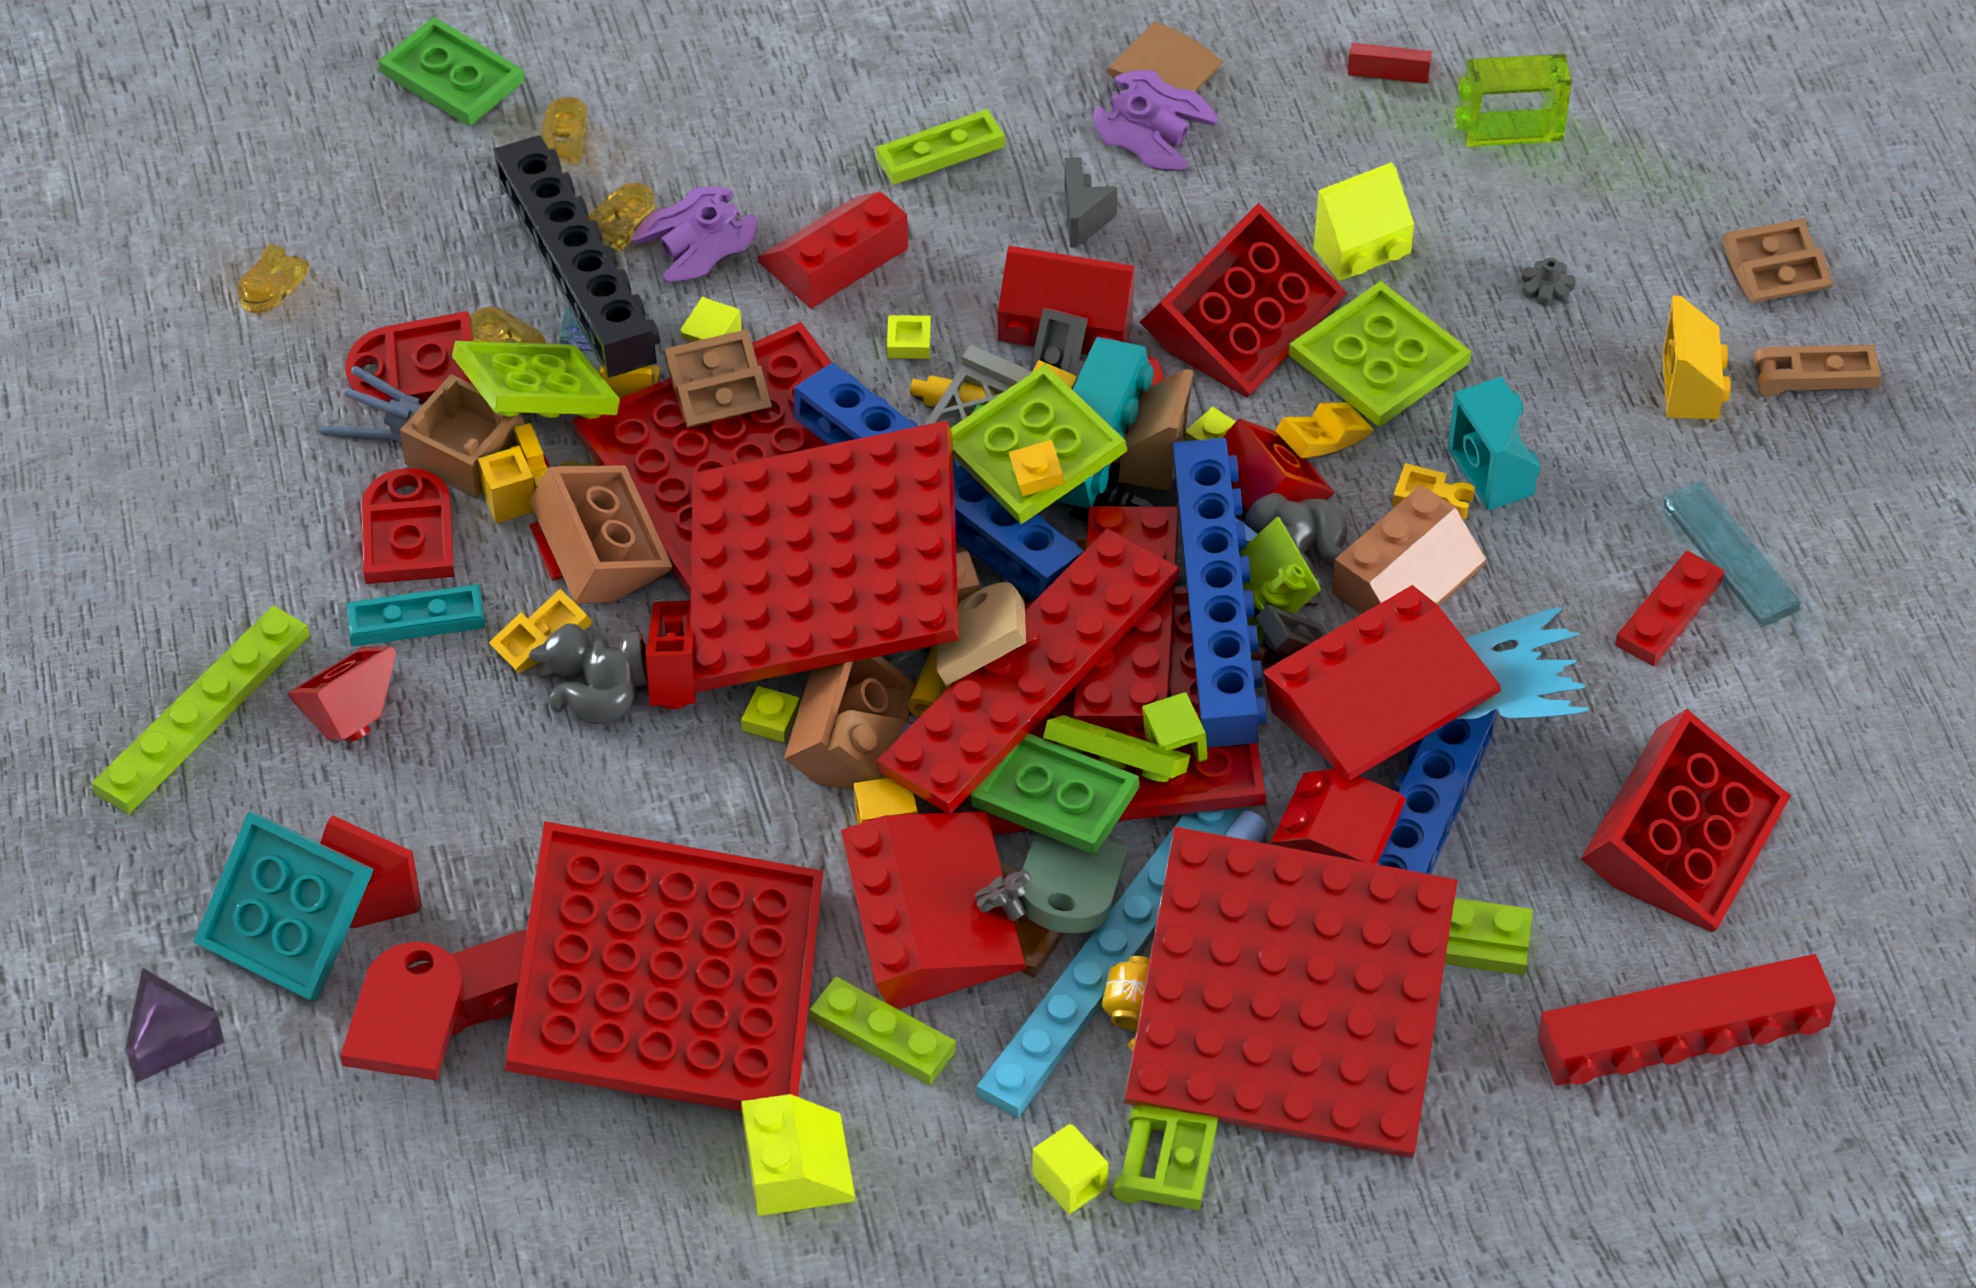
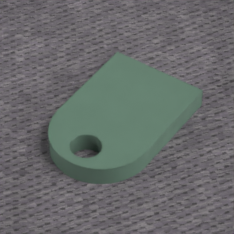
(1071, 881)

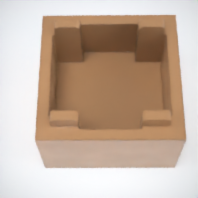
(455, 431)

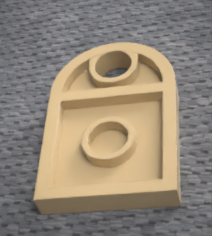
(988, 628)

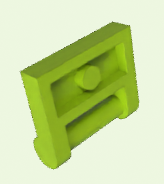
(1182, 1158)

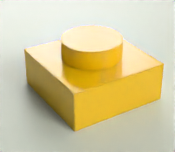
(1036, 468)

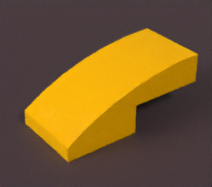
(1326, 431)
(526, 633)

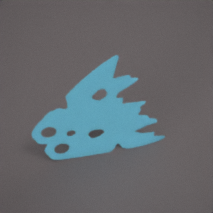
(1521, 673)

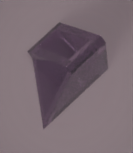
(167, 1027)

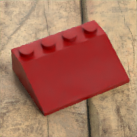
(1244, 304)
(1379, 683)
(1686, 823)
(919, 905)

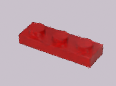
(1669, 608)

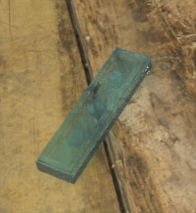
(1729, 548)

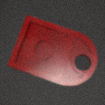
(411, 355)
(408, 533)
(404, 1016)

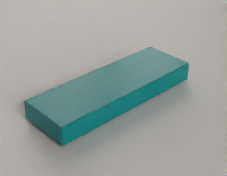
(415, 615)

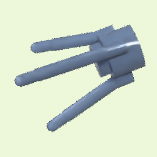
(396, 413)

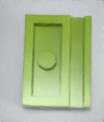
(1489, 936)

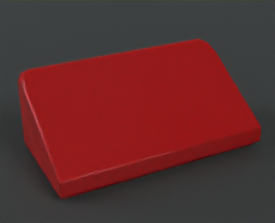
(1389, 62)

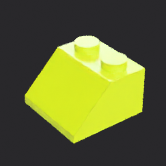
(1363, 222)
(795, 1154)

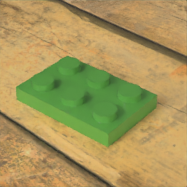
(451, 71)
(1057, 793)

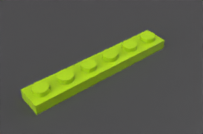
(200, 710)

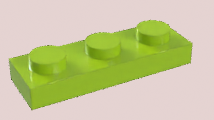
(940, 146)
(1117, 748)
(882, 1030)

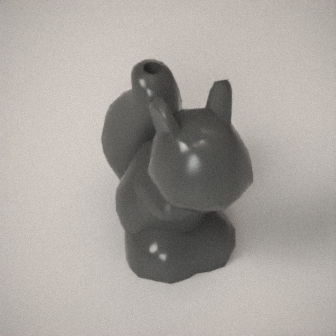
(1307, 523)
(610, 672)

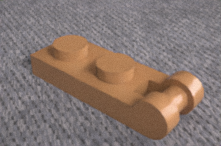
(1817, 368)

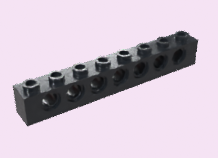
(576, 256)

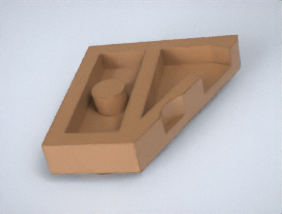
(862, 738)

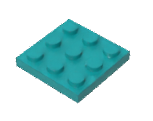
(283, 906)

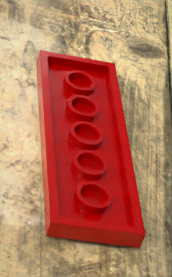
(1139, 664)

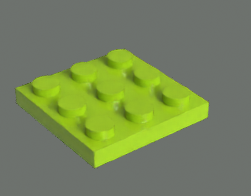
(1380, 353)
(535, 379)
(1025, 415)

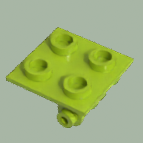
(1277, 573)

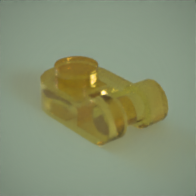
(567, 119)
(631, 206)
(261, 289)
(496, 325)

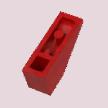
(670, 655)

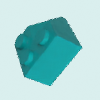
(1488, 443)

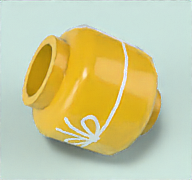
(1125, 992)

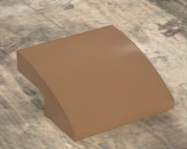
(1171, 55)
(1776, 260)
(717, 378)

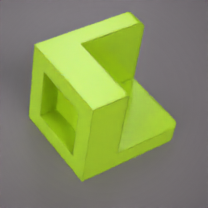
(1175, 724)

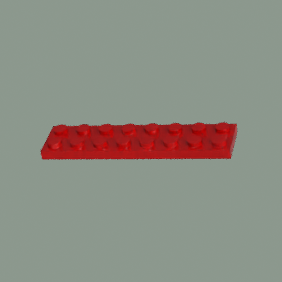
(1003, 701)

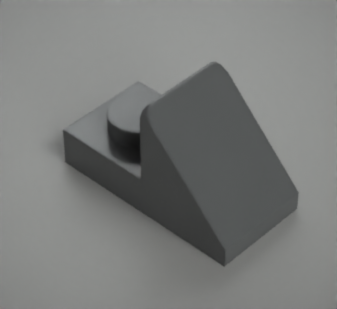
(1086, 206)
(1060, 341)
(1286, 633)

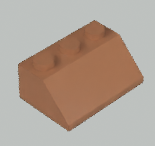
(598, 531)
(1413, 544)
(858, 685)

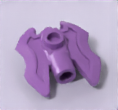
(1150, 117)
(697, 232)

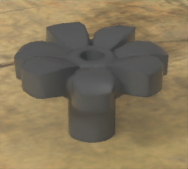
(1548, 280)
(1005, 894)

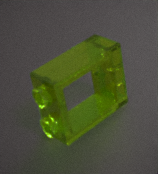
(1509, 76)

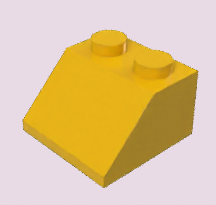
(1693, 364)

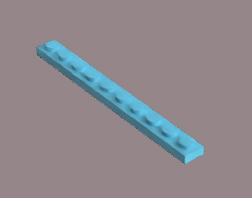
(1081, 987)

